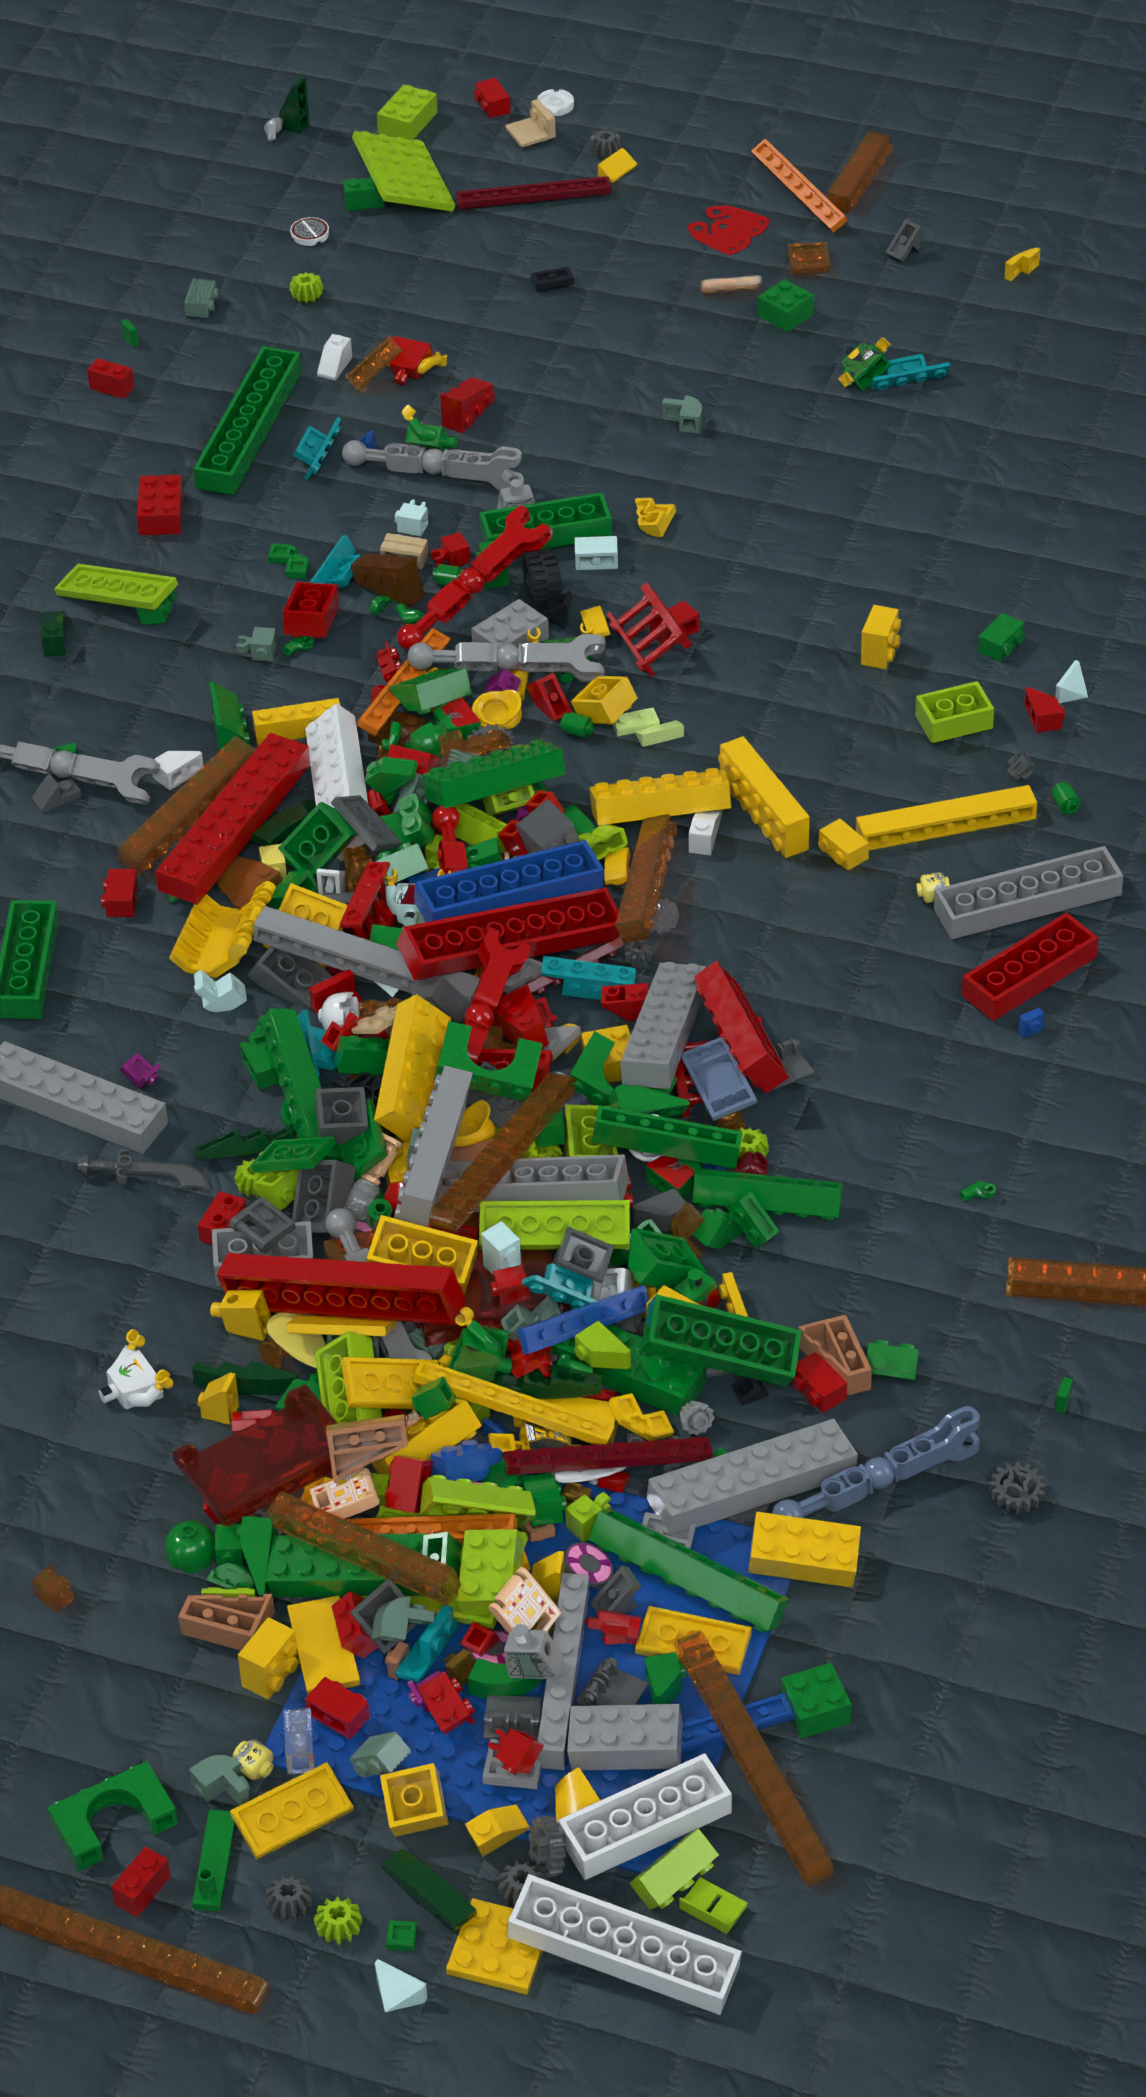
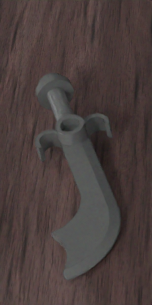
(186, 1175)

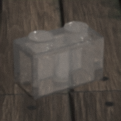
(299, 1740)

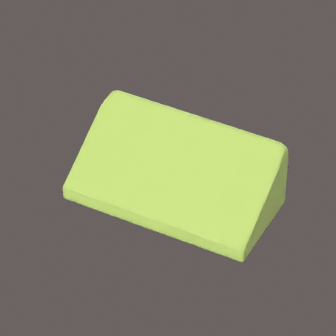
(660, 733)

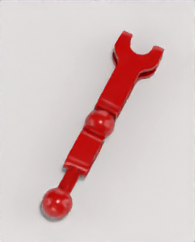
(485, 568)
(450, 852)
(497, 965)

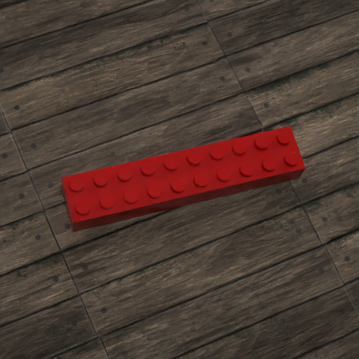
(233, 818)
(545, 924)
(347, 1287)

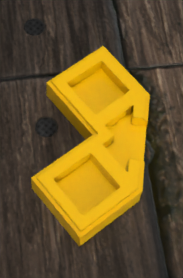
(649, 1426)

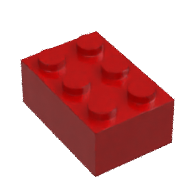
(160, 505)
(310, 609)

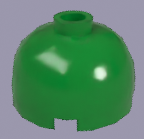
(426, 739)
(190, 1546)

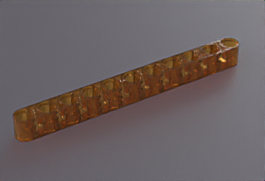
(502, 1152)
(754, 1758)
(132, 1951)

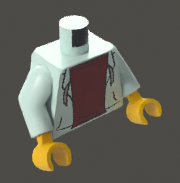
(401, 900)

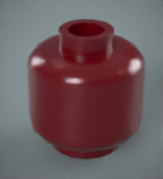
(752, 1163)

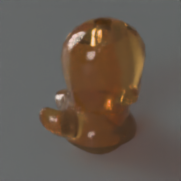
(272, 1353)

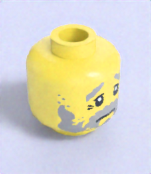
(929, 883)
(254, 1759)

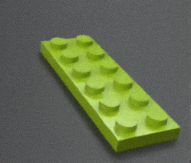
(116, 586)
(544, 1223)

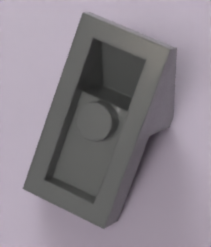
(907, 238)
(54, 794)
(618, 1593)

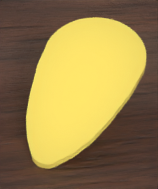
(297, 1345)

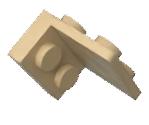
(534, 129)
(381, 1020)

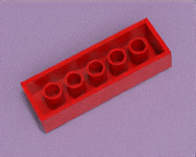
(1029, 966)
(740, 1027)

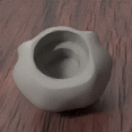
(273, 127)

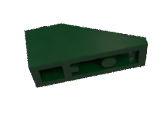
(295, 108)
(53, 633)

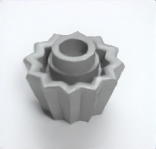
(696, 1417)

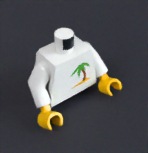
(133, 1378)

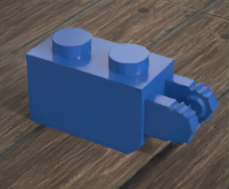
(465, 1461)

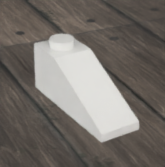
(704, 831)

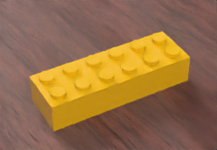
(660, 796)
(764, 797)
(410, 1066)

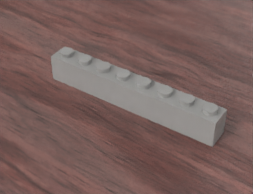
(561, 1692)

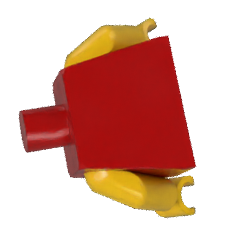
(414, 360)

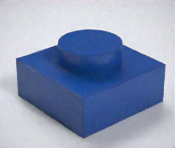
(1031, 1022)

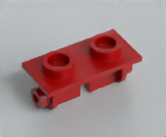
(388, 662)

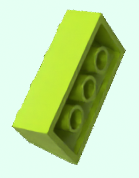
(332, 1380)
(463, 1497)

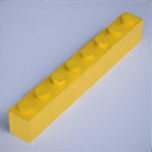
(947, 817)

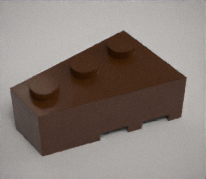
(389, 576)

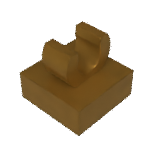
(574, 1491)
(460, 1665)

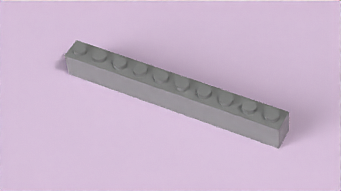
(345, 951)

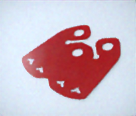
(738, 229)

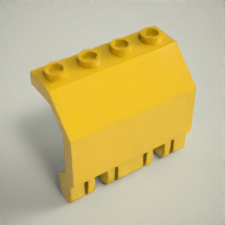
(218, 935)

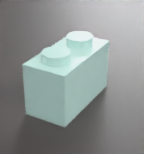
(596, 553)
(500, 1248)

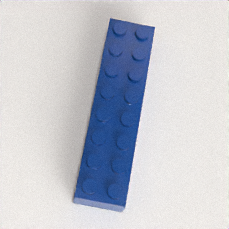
(510, 882)

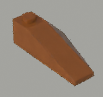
(242, 879)

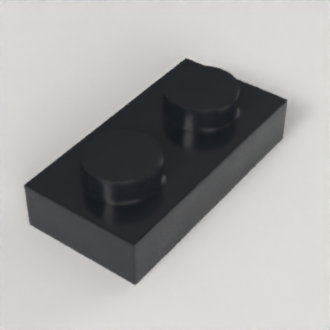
(552, 278)

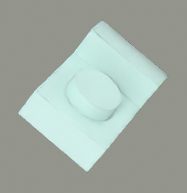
(219, 995)

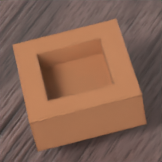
(538, 1533)
(395, 1658)

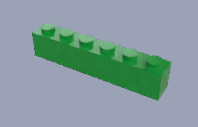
(667, 1137)
(773, 1192)

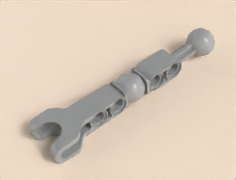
(453, 463)
(529, 656)
(85, 768)
(396, 1344)

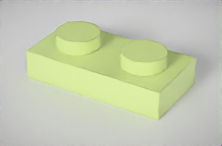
(635, 720)

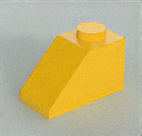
(220, 1399)
(549, 1574)
(496, 1828)

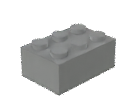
(511, 626)

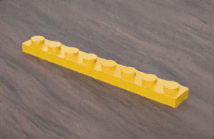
(517, 1404)

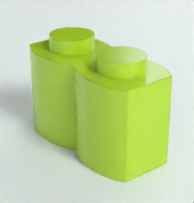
(605, 839)

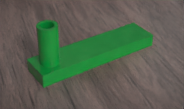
(214, 1861)

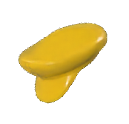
(499, 708)
(475, 1125)

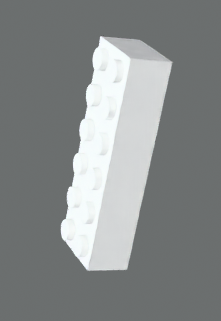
(645, 1816)

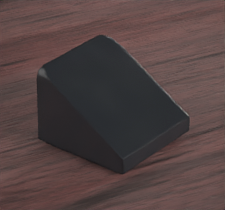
(749, 1390)

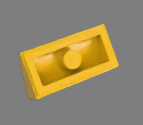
(616, 165)

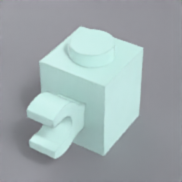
(412, 518)

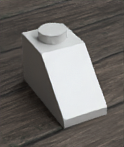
(335, 357)
(177, 767)
(331, 882)

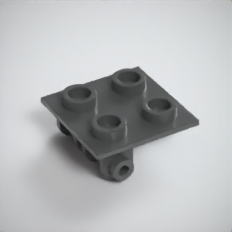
(793, 1061)
(612, 1687)
(512, 1712)

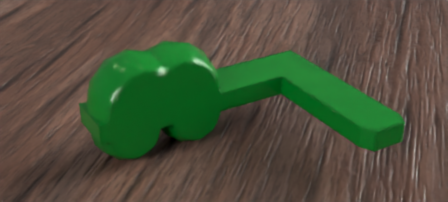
(379, 603)

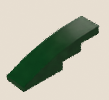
(283, 824)
(234, 1144)
(253, 1380)
(561, 1384)
(429, 1889)

